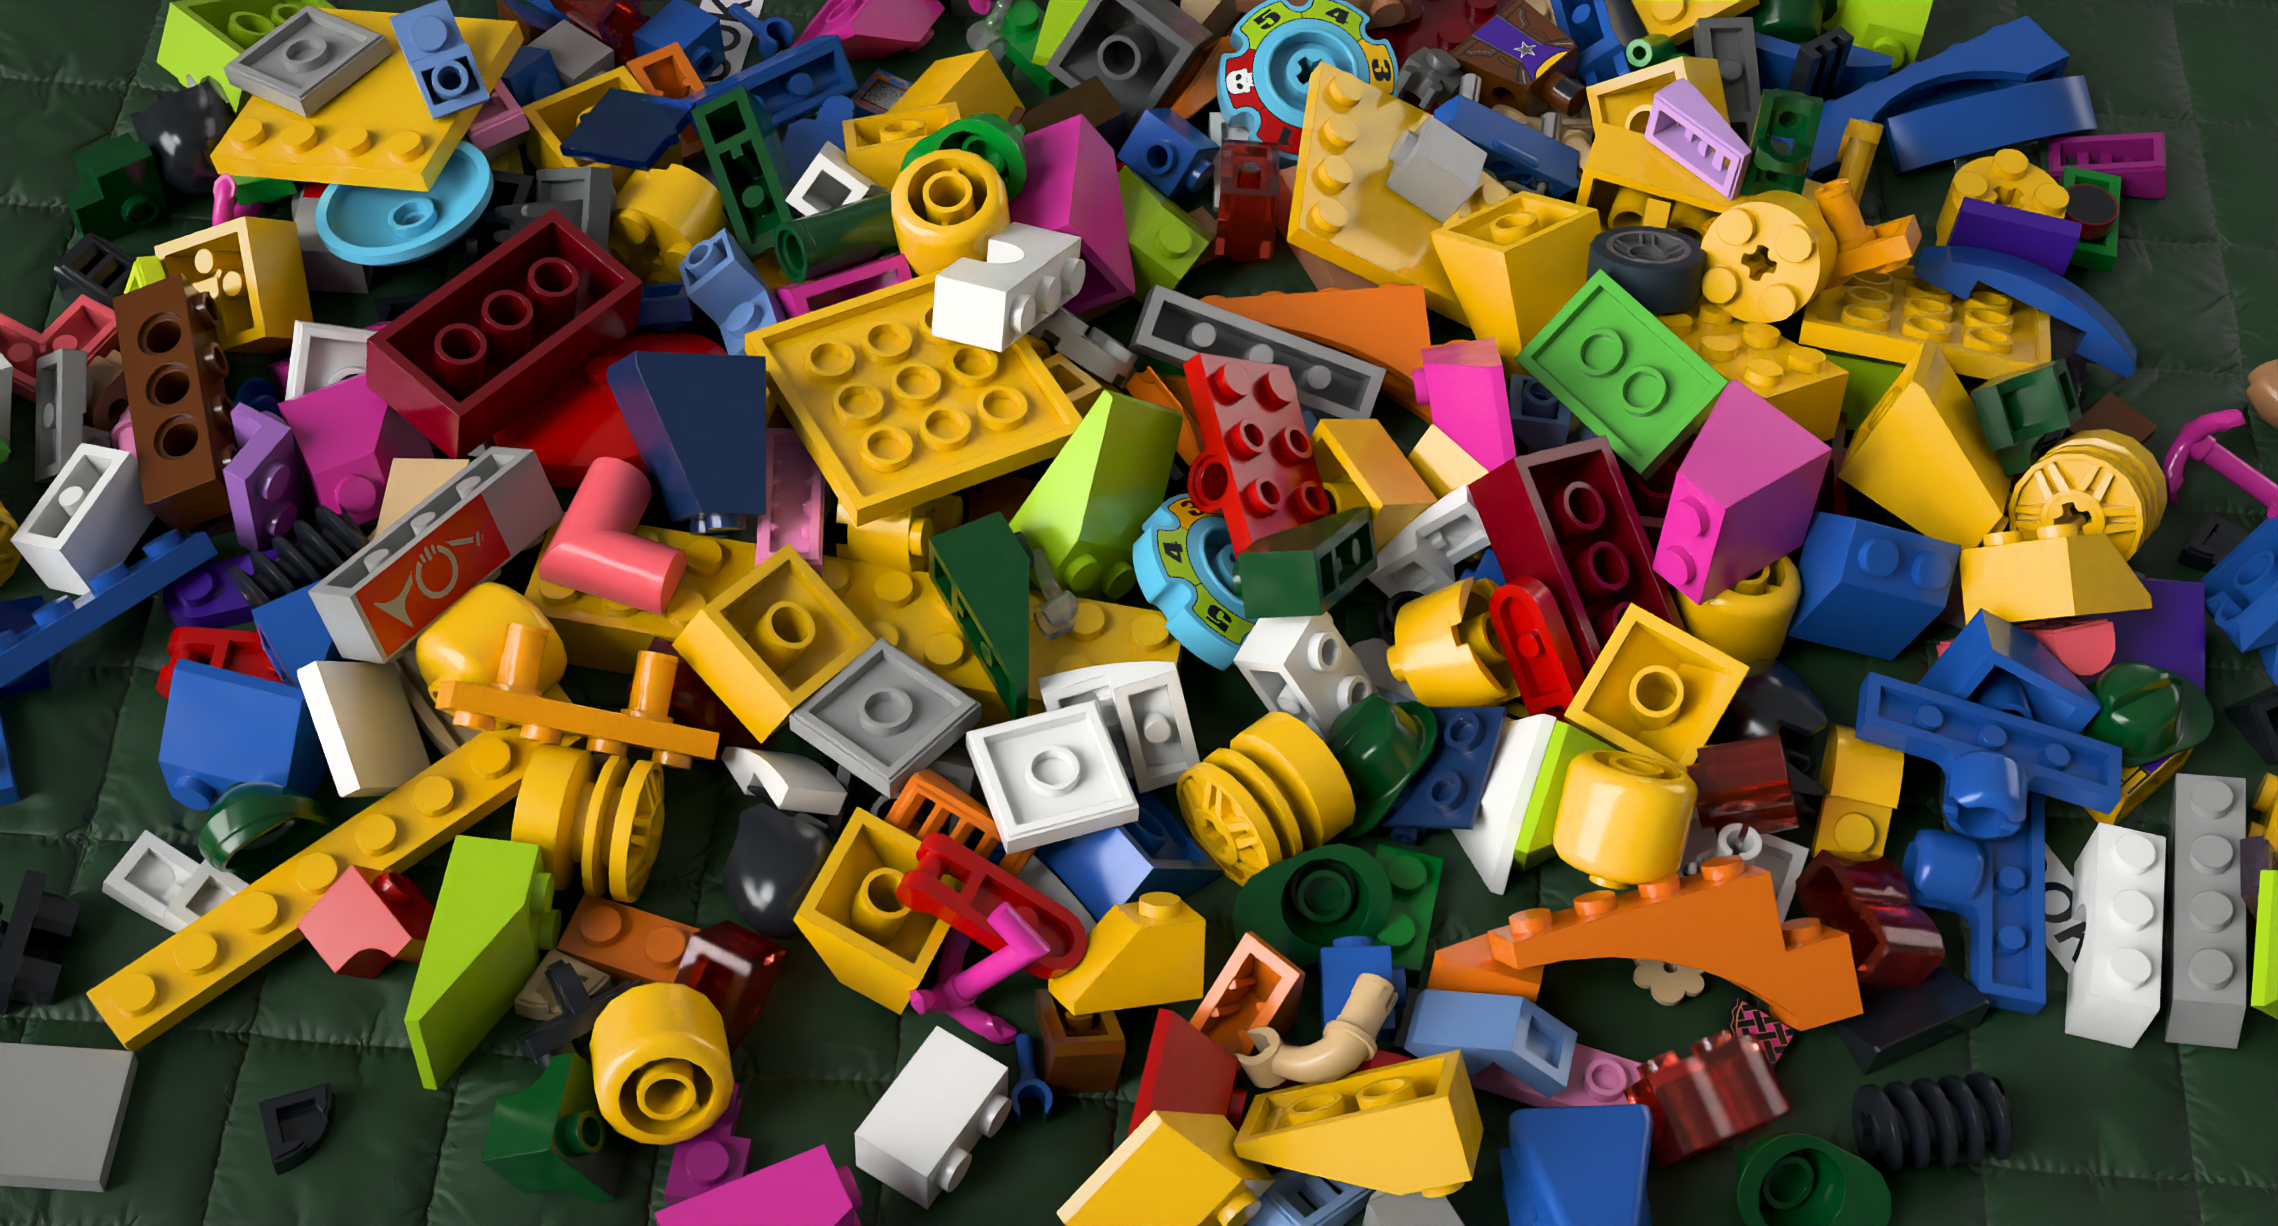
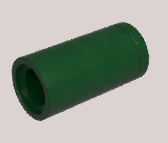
(836, 238)

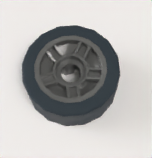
(1652, 265)

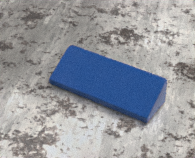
(791, 80)

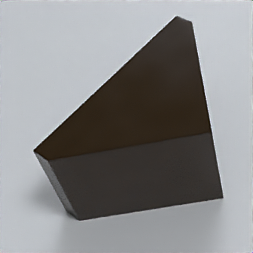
(1091, 101)

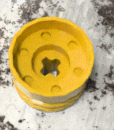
(2097, 474)
(1265, 796)
(602, 824)

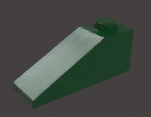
(747, 168)
(1306, 566)
(985, 585)

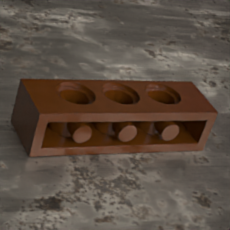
(177, 399)

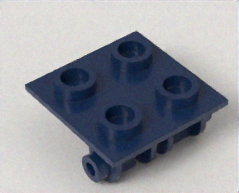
(1454, 776)

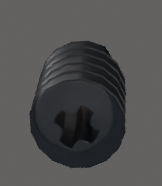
(301, 564)
(1934, 1117)

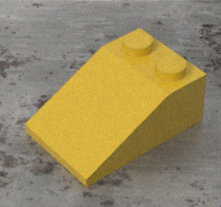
(1374, 1128)

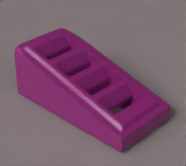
(2134, 157)

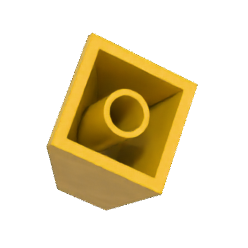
(1517, 266)
(1929, 456)

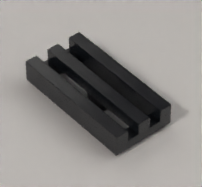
(1821, 64)

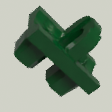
(1773, 162)

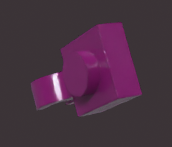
(710, 1157)

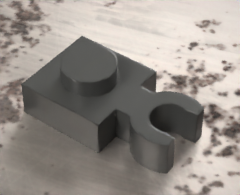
(1430, 76)

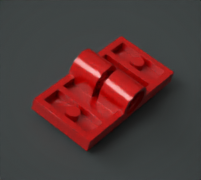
(1257, 449)

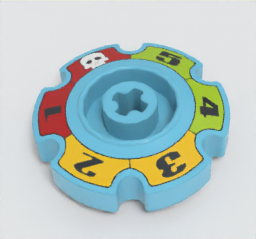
(1286, 44)
(1188, 573)

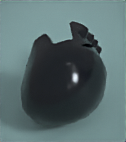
(185, 132)
(1775, 702)
(775, 865)

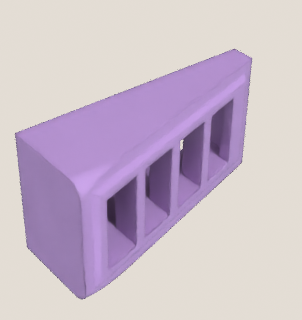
(1687, 127)

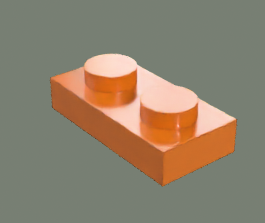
(625, 941)

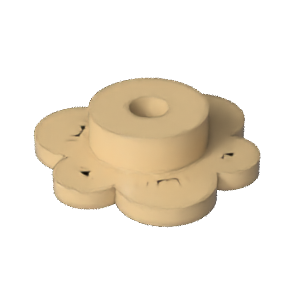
(1668, 987)

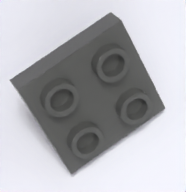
(577, 193)

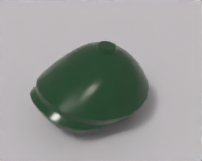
(260, 827)

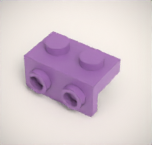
(262, 478)

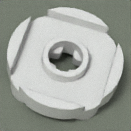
(1094, 352)

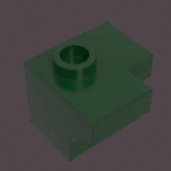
(117, 189)
(2023, 408)
(556, 1135)

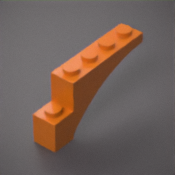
(1370, 324)
(1703, 921)

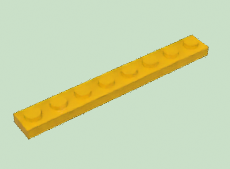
(263, 917)

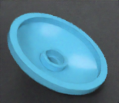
(405, 225)

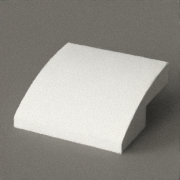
(1142, 714)

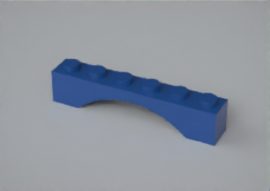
(1993, 61)

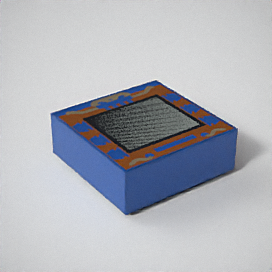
(879, 93)

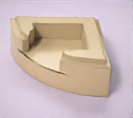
(536, 998)

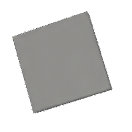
(307, 60)
(885, 717)
(61, 1114)

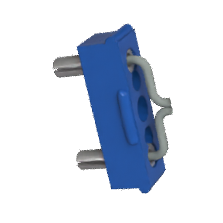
(1514, 151)

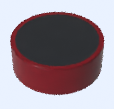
(2093, 208)

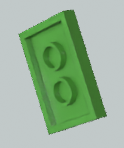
(1623, 374)

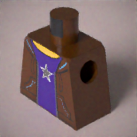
(1523, 62)

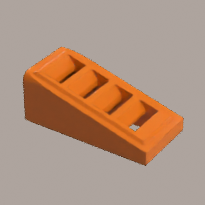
(1199, 83)
(950, 799)

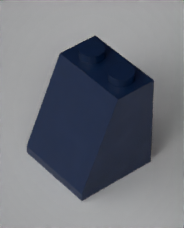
(698, 433)

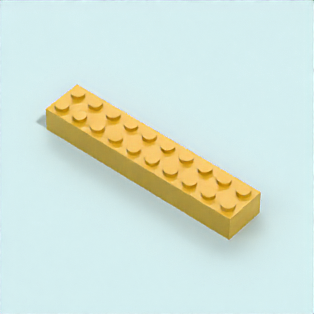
(886, 601)

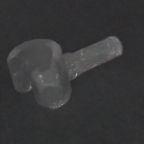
(985, 34)
(1057, 612)

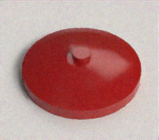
(582, 415)

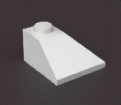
(1506, 799)

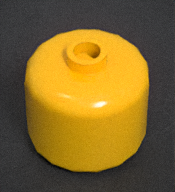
(947, 209)
(1748, 617)
(470, 640)
(1624, 817)
(661, 1063)

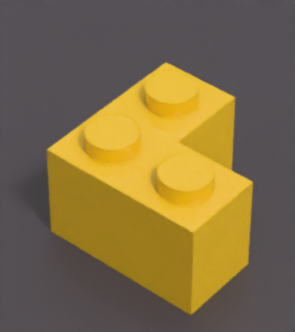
(253, 277)

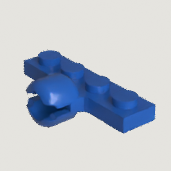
(1987, 755)
(2001, 897)

